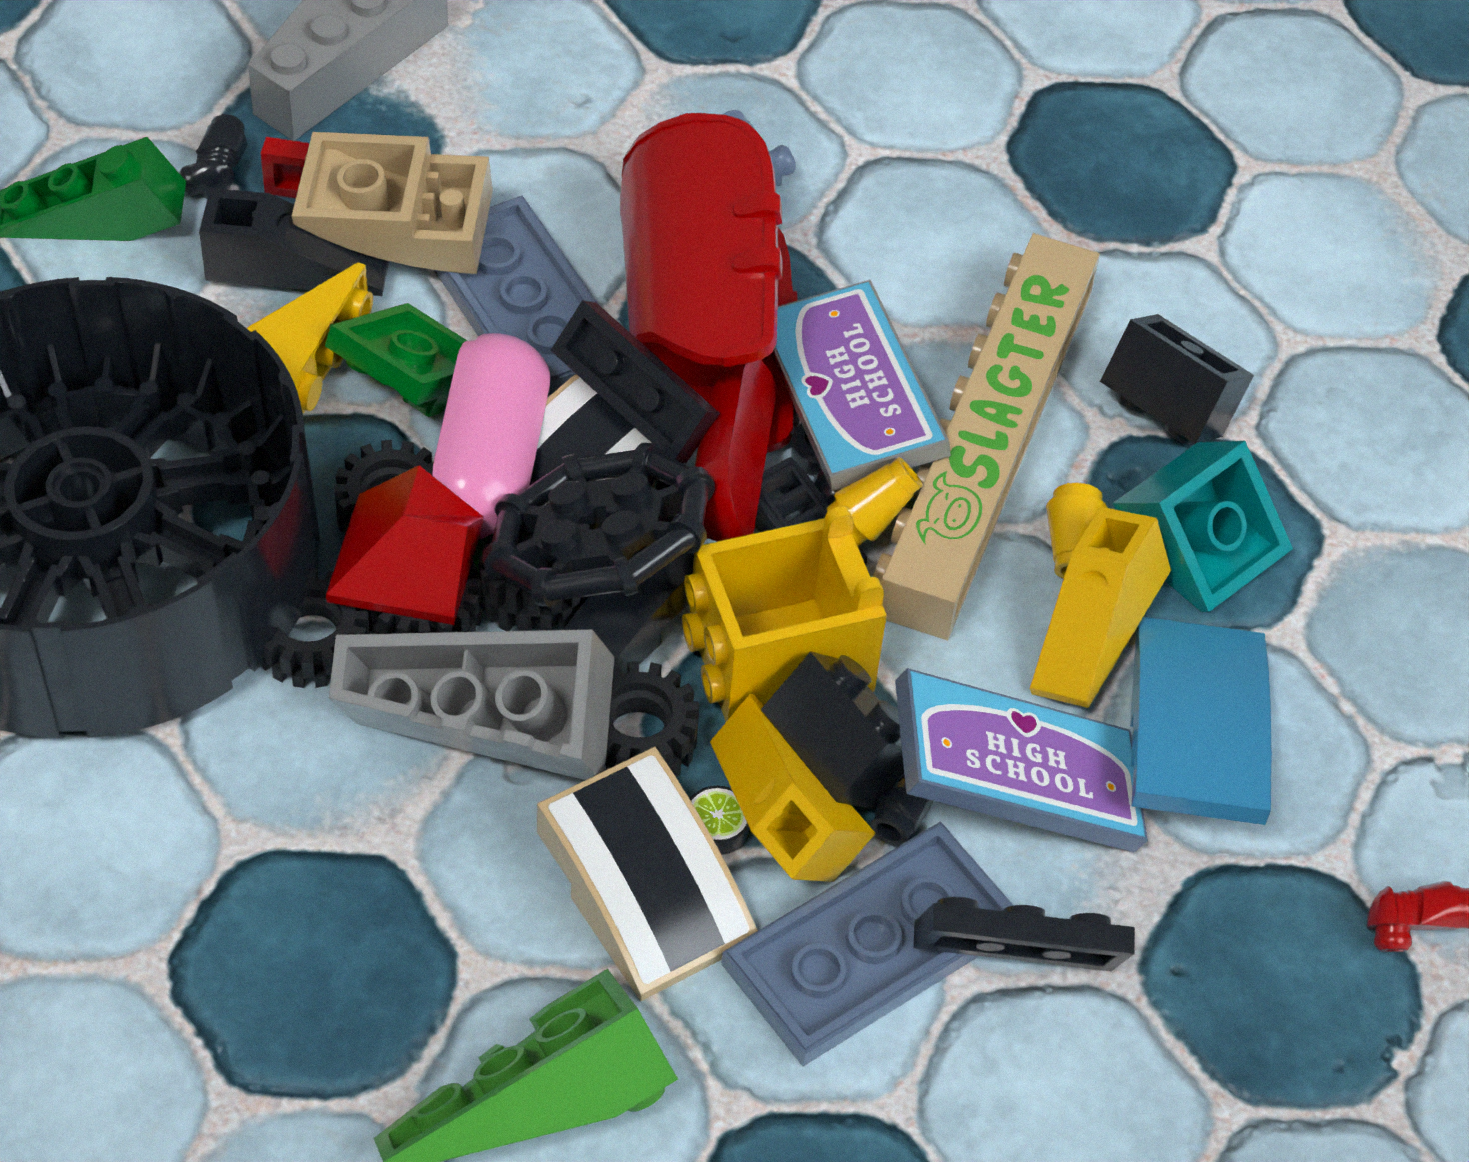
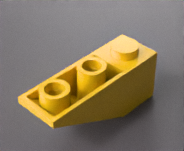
(302, 326)
(1100, 604)
(784, 799)

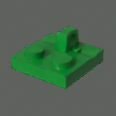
(401, 351)

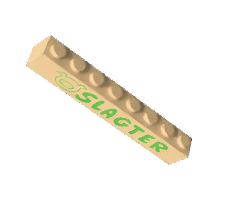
(988, 436)

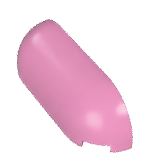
(492, 422)

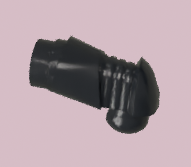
(216, 156)
(898, 814)

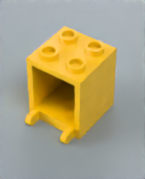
(773, 600)

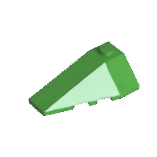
(576, 1069)

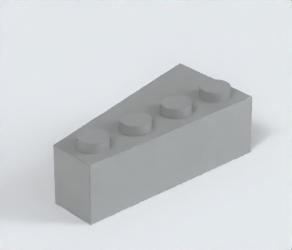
(333, 53)
(489, 693)

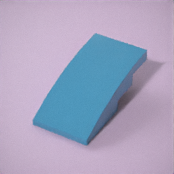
(1201, 721)

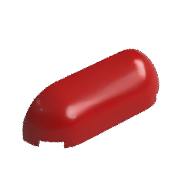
(737, 448)

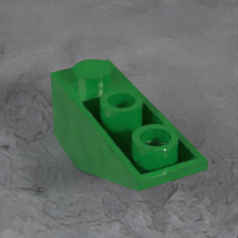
(102, 197)

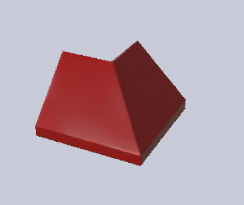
(407, 549)

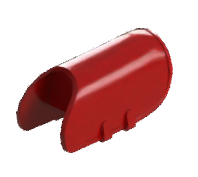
(706, 251)

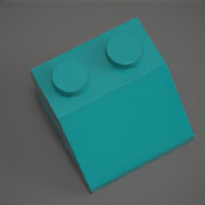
(1212, 520)

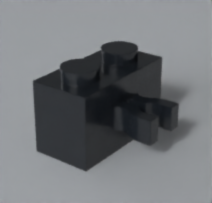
(1175, 379)
(839, 728)

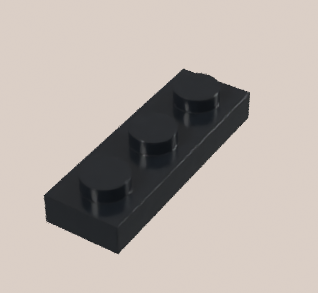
(634, 381)
(1024, 935)

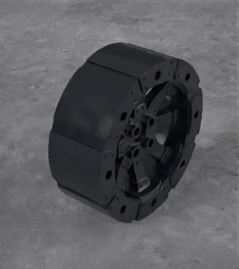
(96, 503)

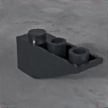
(254, 242)

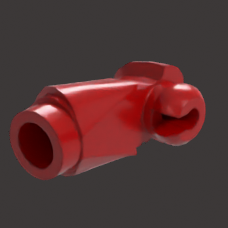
(1426, 908)

